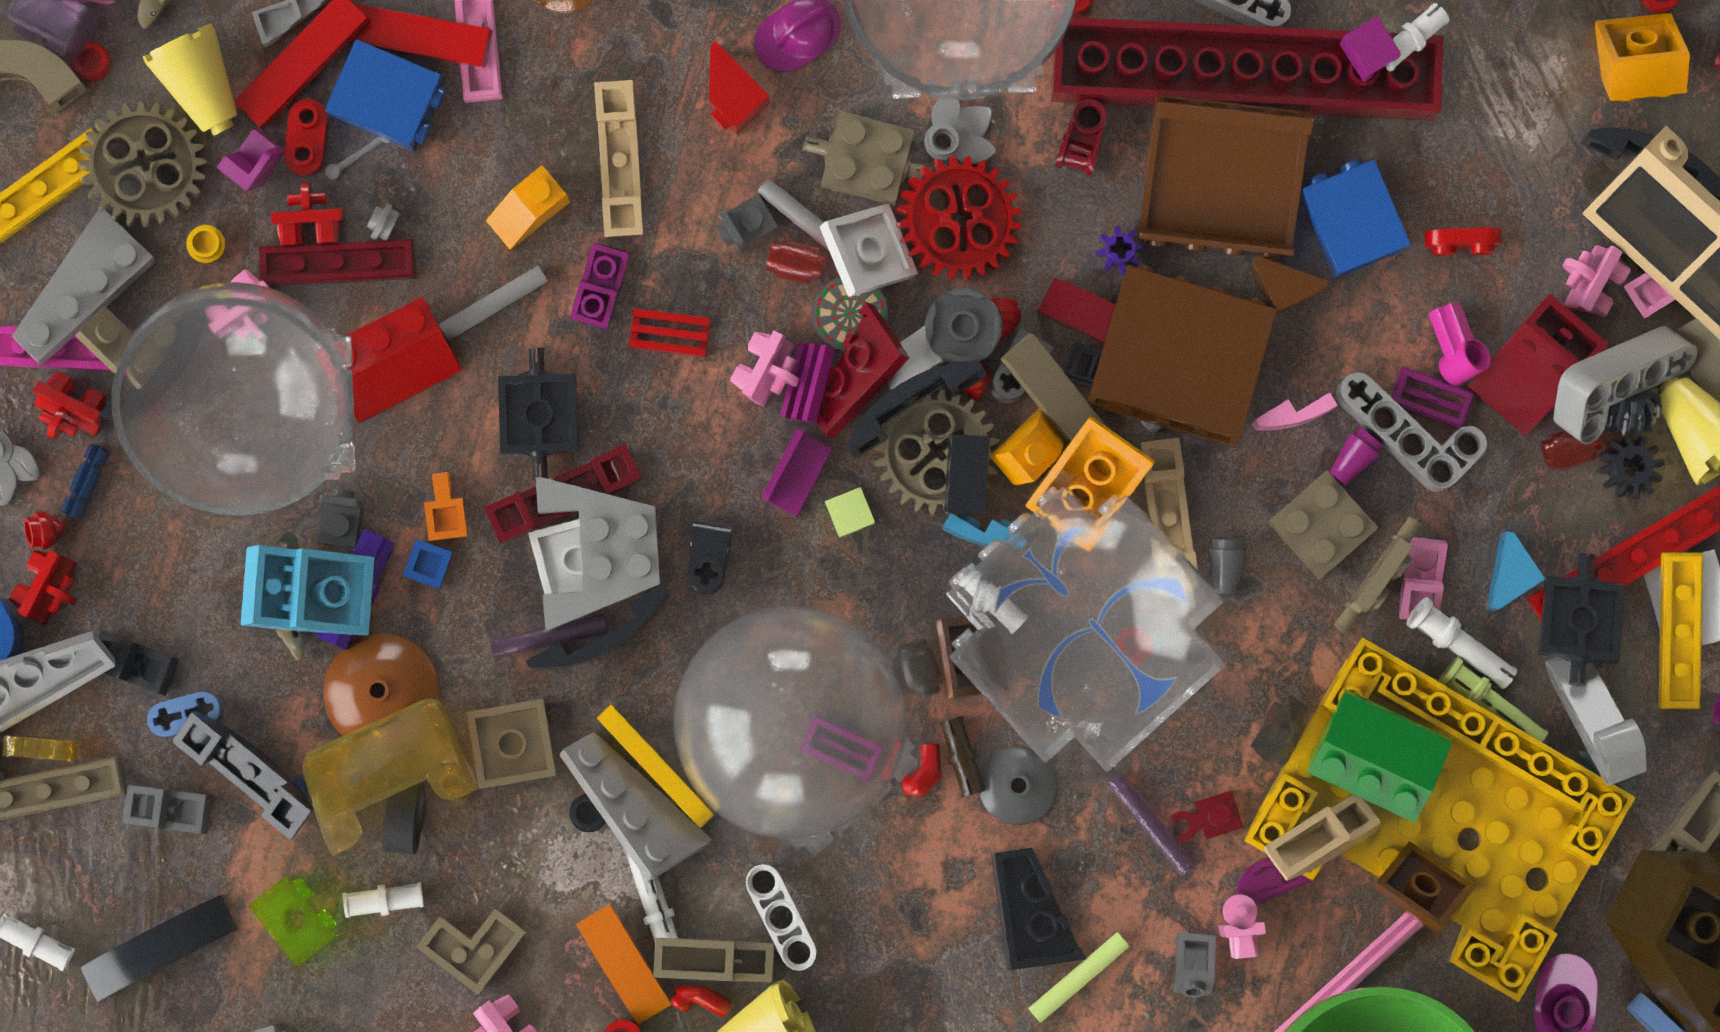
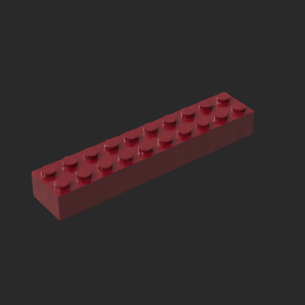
(1239, 64)

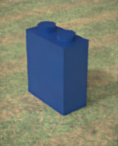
(386, 96)
(1353, 217)

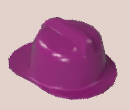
(797, 34)
(1566, 995)

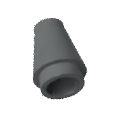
(1226, 563)

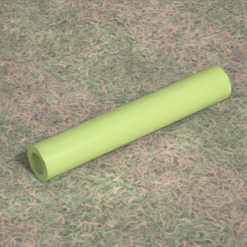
(1078, 977)

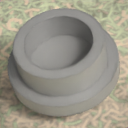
(382, 221)

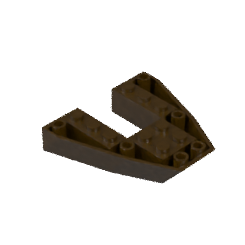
(1672, 931)

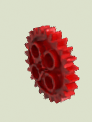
(924, 220)

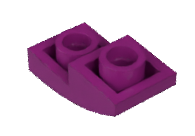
(600, 285)

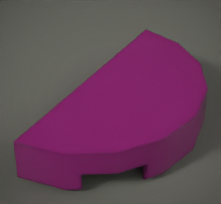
(1264, 881)

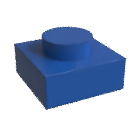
(428, 564)

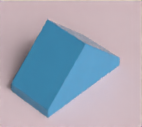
(1512, 572)

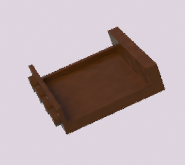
(1224, 176)
(1182, 355)

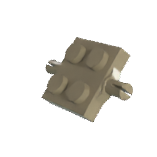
(866, 158)
(1389, 566)

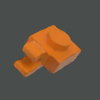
(445, 515)

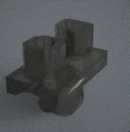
(1280, 730)

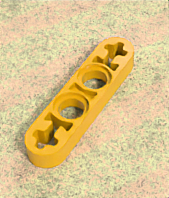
(655, 766)

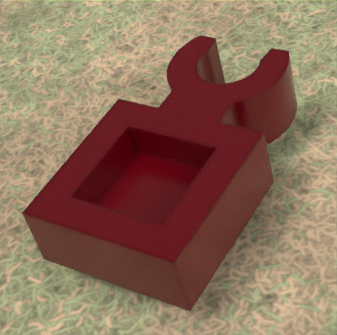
(1214, 816)

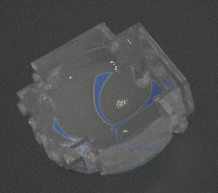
(1085, 626)

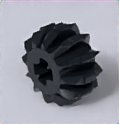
(1635, 413)
(1637, 481)

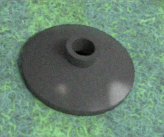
(1011, 806)

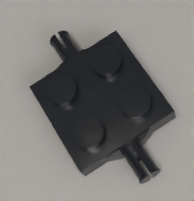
(538, 413)
(1581, 619)

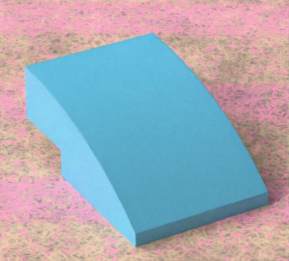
(307, 590)

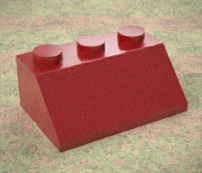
(398, 358)

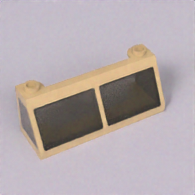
(1666, 225)

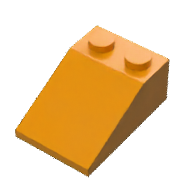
(1095, 467)

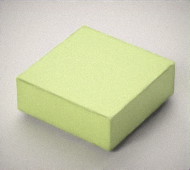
(849, 512)

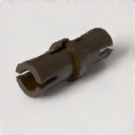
(962, 756)

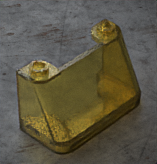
(382, 761)

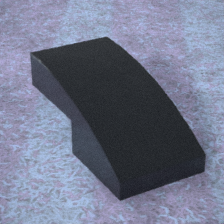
(139, 664)

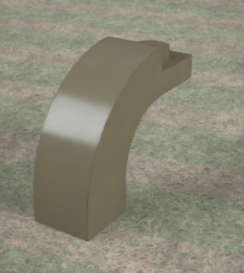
(41, 68)

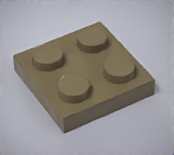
(1323, 525)
(511, 743)

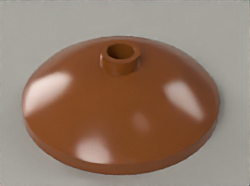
(373, 660)

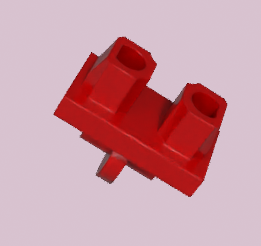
(290, 223)
(65, 412)
(48, 588)

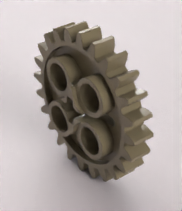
(131, 130)
(913, 426)

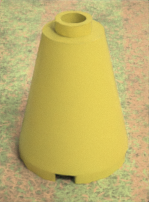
(196, 78)
(1695, 426)
(772, 1012)

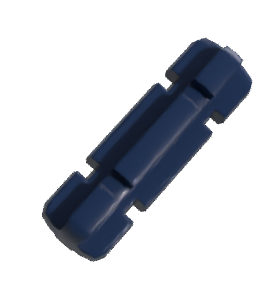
(85, 481)

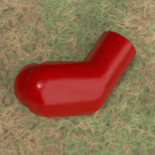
(927, 775)
(702, 996)

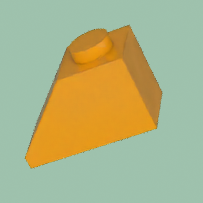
(527, 207)
(1029, 450)

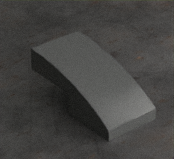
(167, 809)

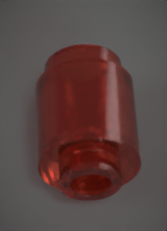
(795, 261)
(1566, 452)

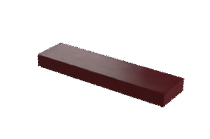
(337, 262)

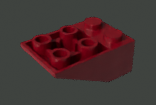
(1529, 365)

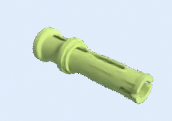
(1478, 690)

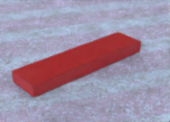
(425, 36)
(301, 61)

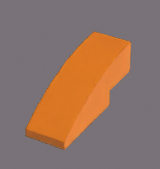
(623, 963)

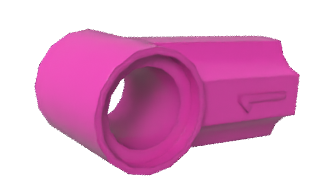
(1462, 353)

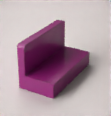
(796, 473)

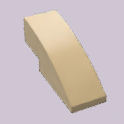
(1323, 837)

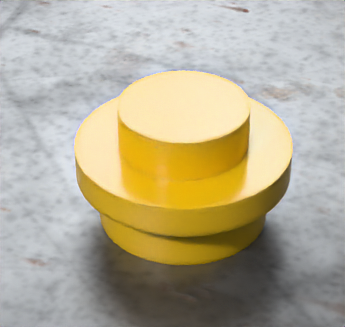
(206, 244)

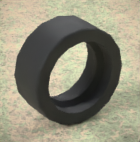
(404, 820)

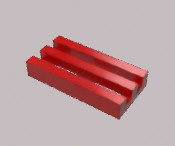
(702, 336)

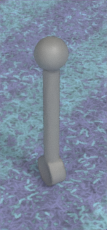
(333, 171)

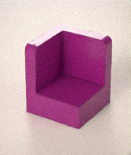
(1370, 48)
(252, 161)

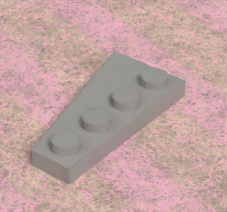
(89, 278)
(49, 673)
(636, 812)

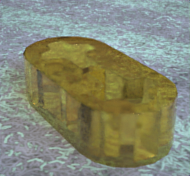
(39, 748)

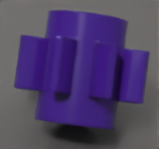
(1127, 243)

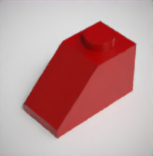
(732, 92)

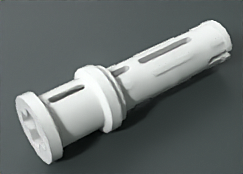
(1447, 633)

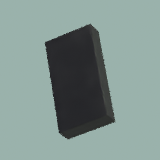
(966, 474)

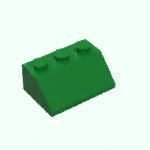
(1379, 755)

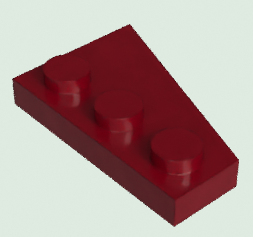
(864, 368)

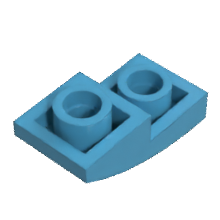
(967, 527)

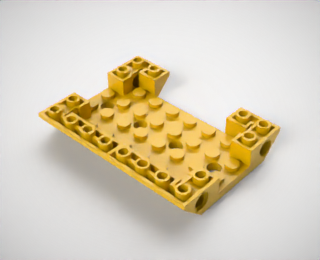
(1500, 782)

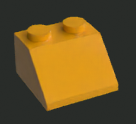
(1642, 57)

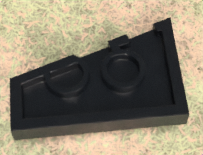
(1030, 917)

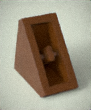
(1285, 286)

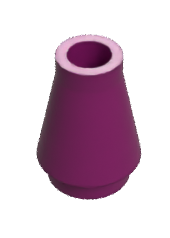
(1356, 454)

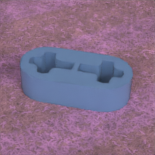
(181, 705)
(1650, 1015)

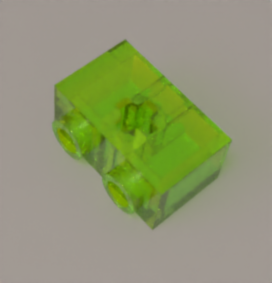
(274, 913)

